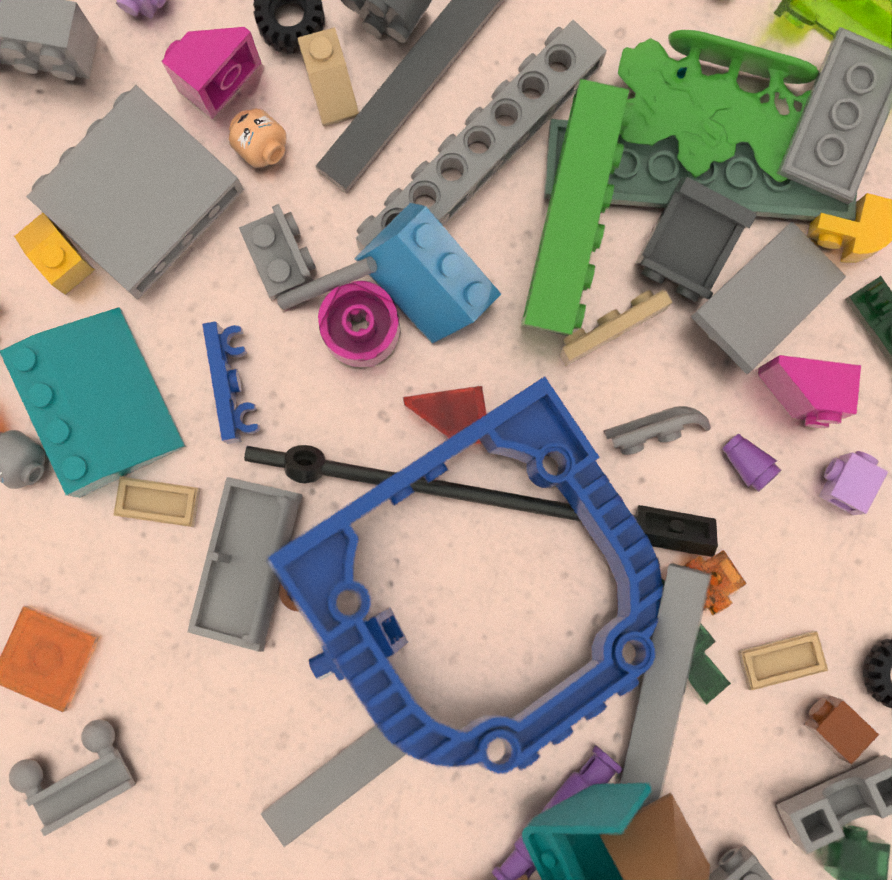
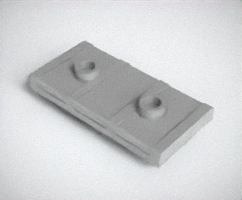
(236, 580)

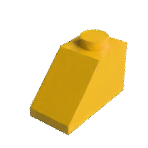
(53, 254)

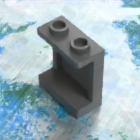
(693, 238)

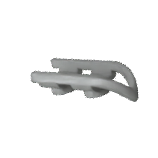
(663, 424)

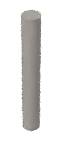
(327, 283)

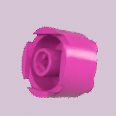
(352, 304)

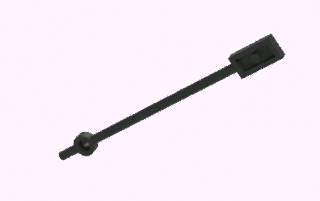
(663, 527)

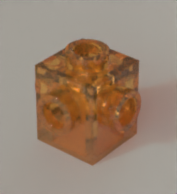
(724, 581)

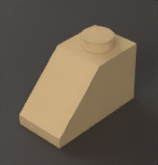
(328, 76)

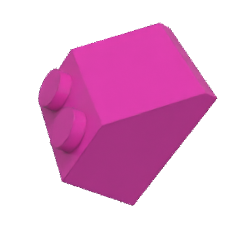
(211, 65)
(813, 388)

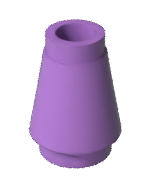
(751, 462)

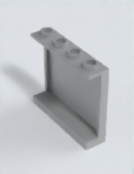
(135, 191)

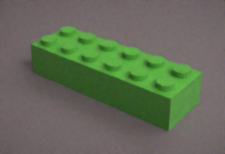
(575, 205)

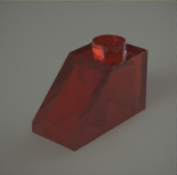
(448, 410)

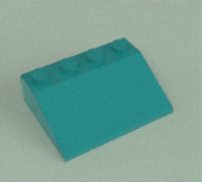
(92, 401)

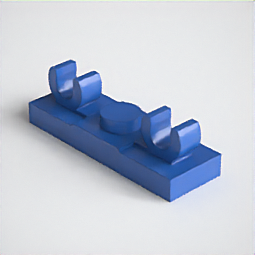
(227, 381)

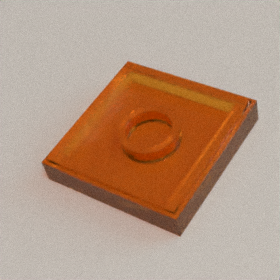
(45, 658)

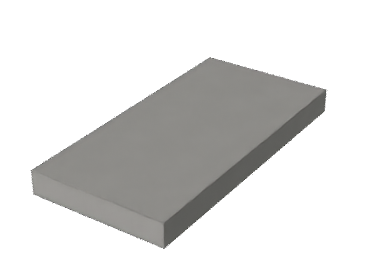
(841, 117)
(768, 297)

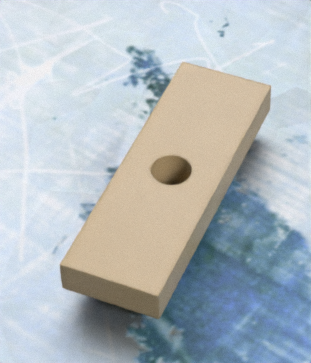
(614, 325)

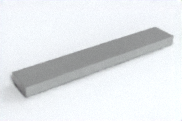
(666, 679)

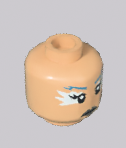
(257, 137)

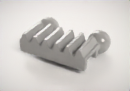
(80, 790)

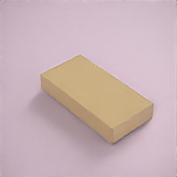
(156, 501)
(782, 660)

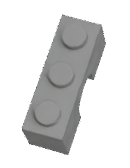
(821, 812)

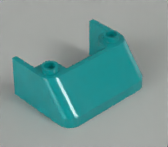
(567, 839)

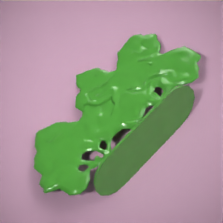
(712, 111)

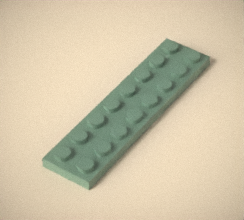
(652, 172)

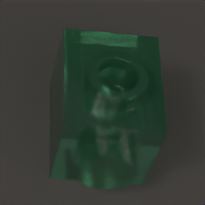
(856, 856)

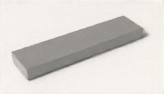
(331, 785)

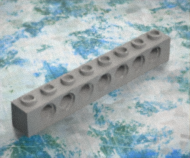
(569, 46)

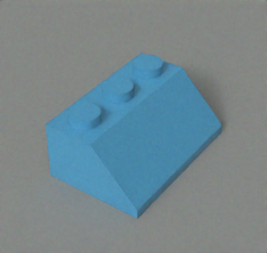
(428, 273)

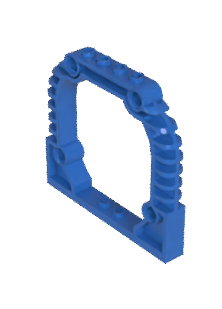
(322, 562)

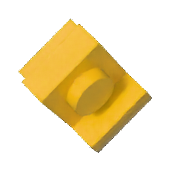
(860, 237)

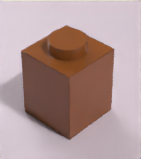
(840, 728)

